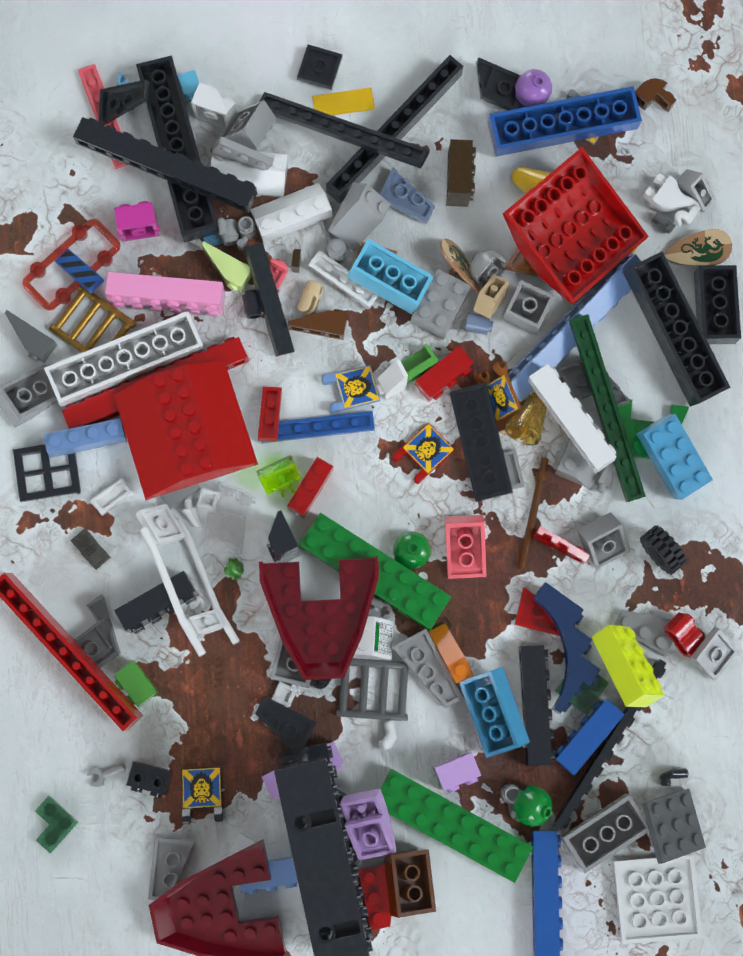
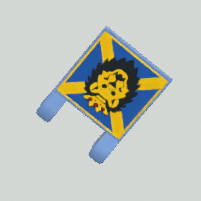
(355, 388)

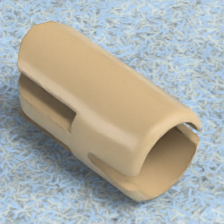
(310, 297)

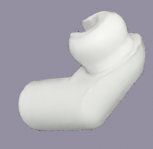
(390, 737)

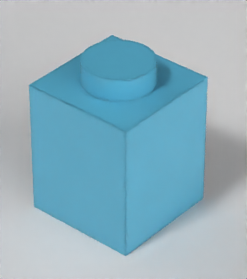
(189, 84)

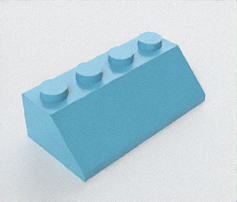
(390, 276)

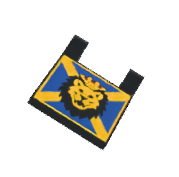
(201, 790)

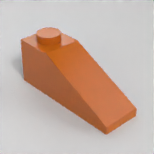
(450, 653)

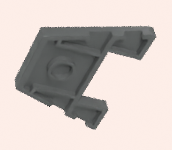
(575, 377)
(100, 639)

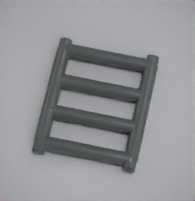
(381, 714)

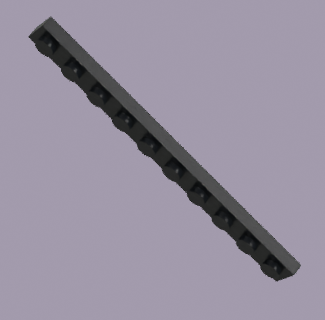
(346, 131)
(604, 753)

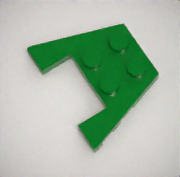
(634, 426)

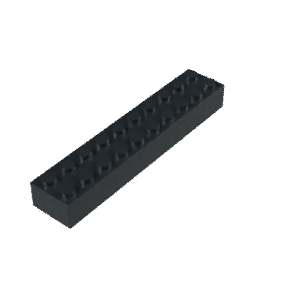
(174, 132)

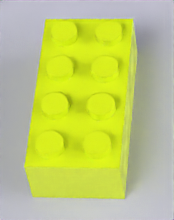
(628, 666)

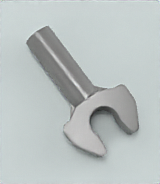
(103, 774)

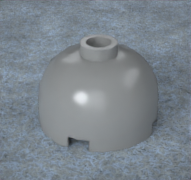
(485, 265)

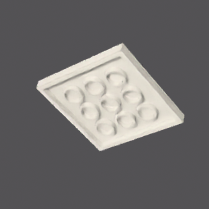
(657, 899)

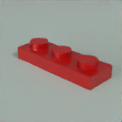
(270, 414)

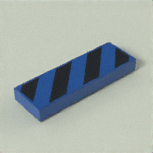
(79, 271)

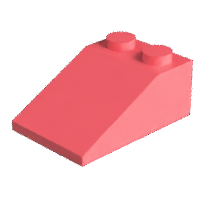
(465, 546)

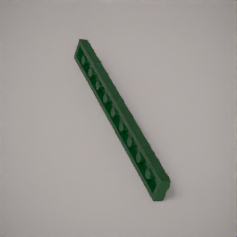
(607, 407)

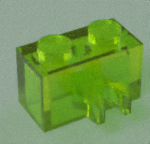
(279, 476)

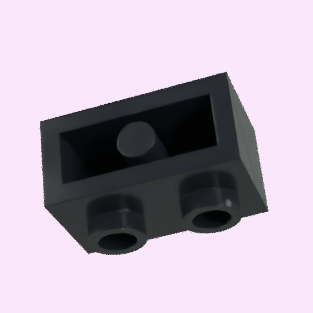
(149, 778)

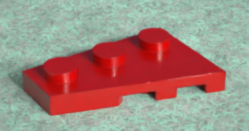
(376, 896)

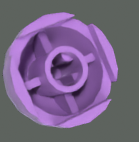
(533, 88)

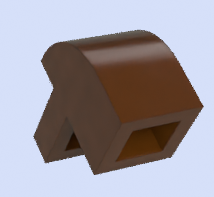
(652, 91)

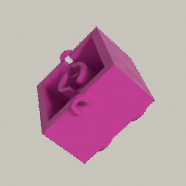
(136, 221)

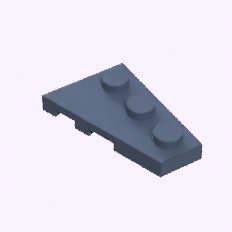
(406, 198)

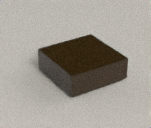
(296, 260)

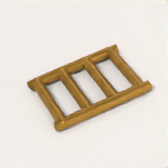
(98, 302)

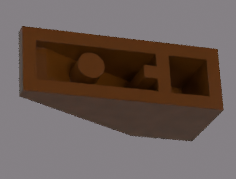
(326, 324)

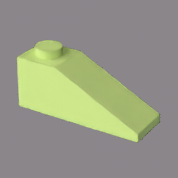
(231, 270)

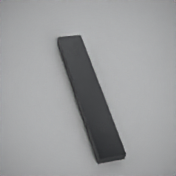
(269, 299)

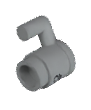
(228, 231)
(246, 231)
(508, 794)

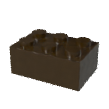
(460, 173)

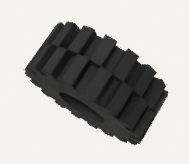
(663, 549)

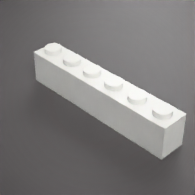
(571, 418)

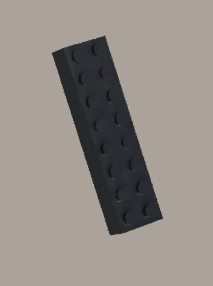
(676, 329)

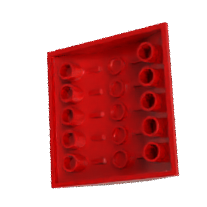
(573, 227)
(184, 427)

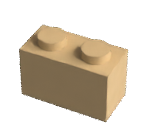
(491, 296)

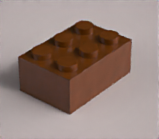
(409, 883)

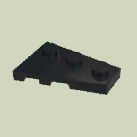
(285, 723)

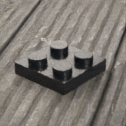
(319, 67)

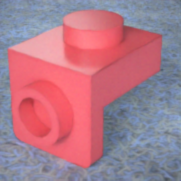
(279, 271)

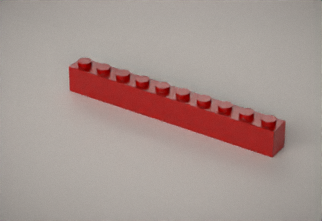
(104, 407)
(68, 652)

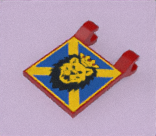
(426, 449)

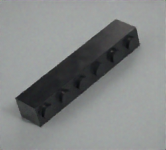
(535, 705)

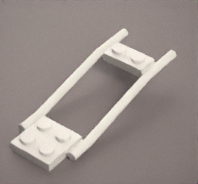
(160, 529)

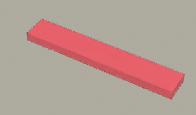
(92, 85)

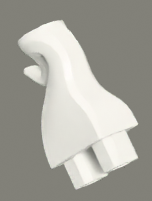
(671, 198)

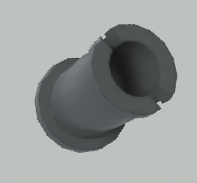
(663, 223)

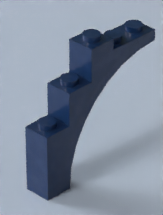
(575, 643)

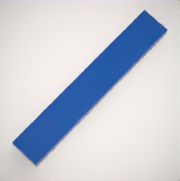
(325, 426)

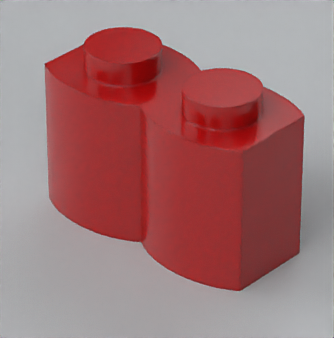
(684, 634)

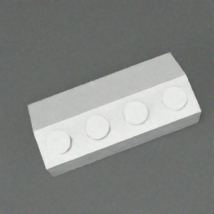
(268, 182)
(291, 212)

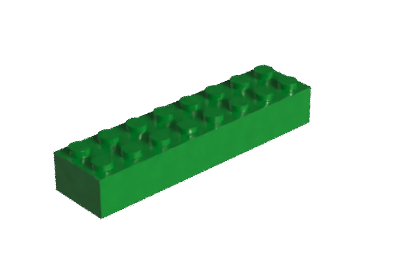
(395, 584)
(454, 826)

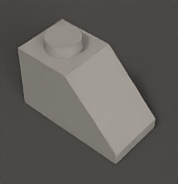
(695, 186)

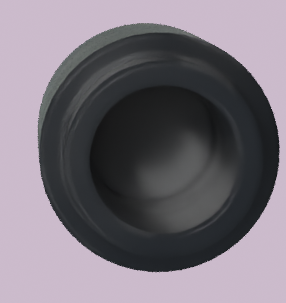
(251, 304)

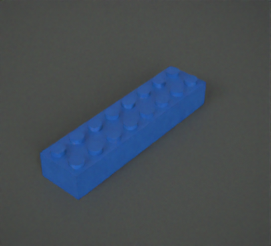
(577, 120)

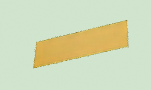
(345, 101)

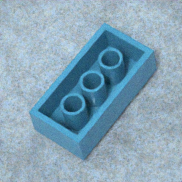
(674, 456)
(494, 712)

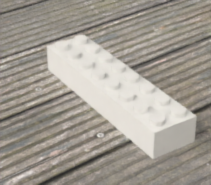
(123, 359)

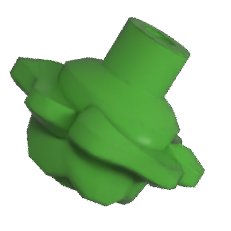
(234, 568)

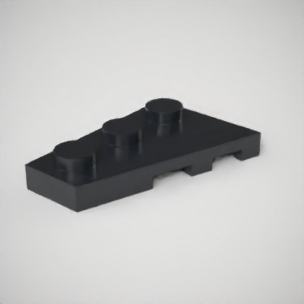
(121, 99)

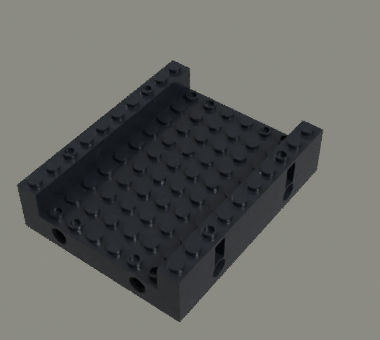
(322, 852)

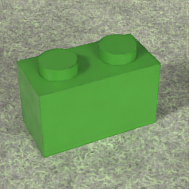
(135, 684)

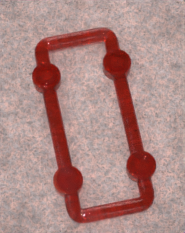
(79, 233)

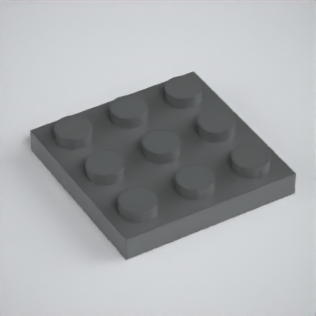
(673, 826)

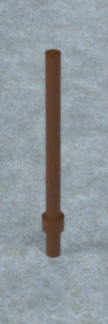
(540, 478)

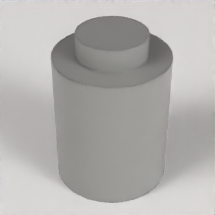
(337, 250)

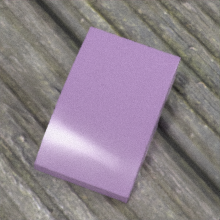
(368, 824)

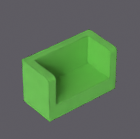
(419, 363)

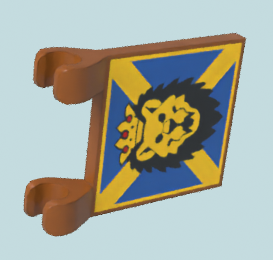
(501, 391)

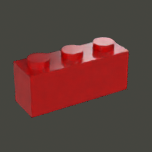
(444, 374)
(310, 487)

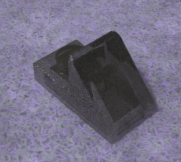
(90, 549)

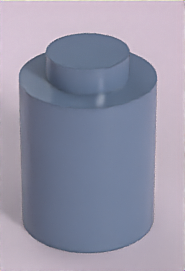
(478, 324)

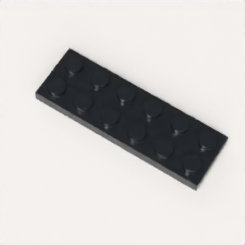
(481, 442)

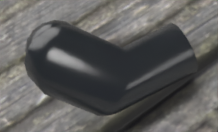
(673, 774)

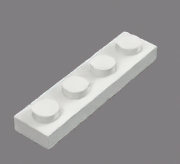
(337, 275)

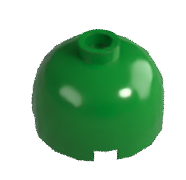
(412, 550)
(532, 806)

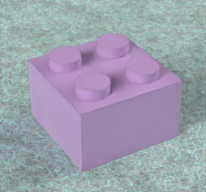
(457, 771)

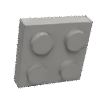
(714, 653)

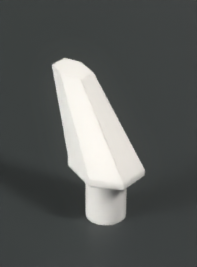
(191, 514)

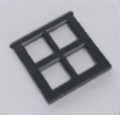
(47, 472)

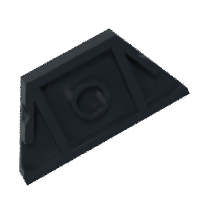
(497, 85)

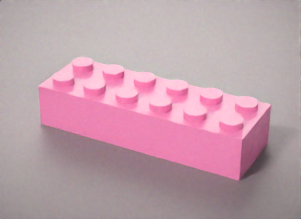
(165, 293)

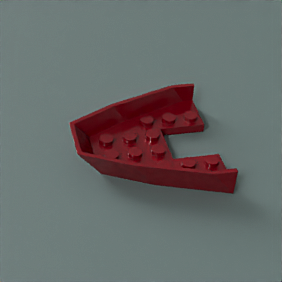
(320, 632)
(203, 912)

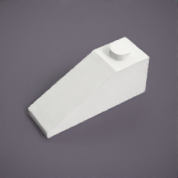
(392, 380)

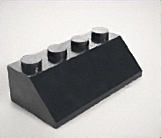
(282, 542)

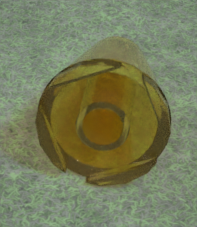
(528, 422)

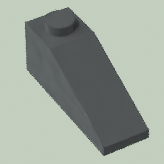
(34, 341)

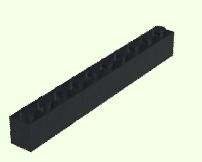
(397, 126)
(165, 165)

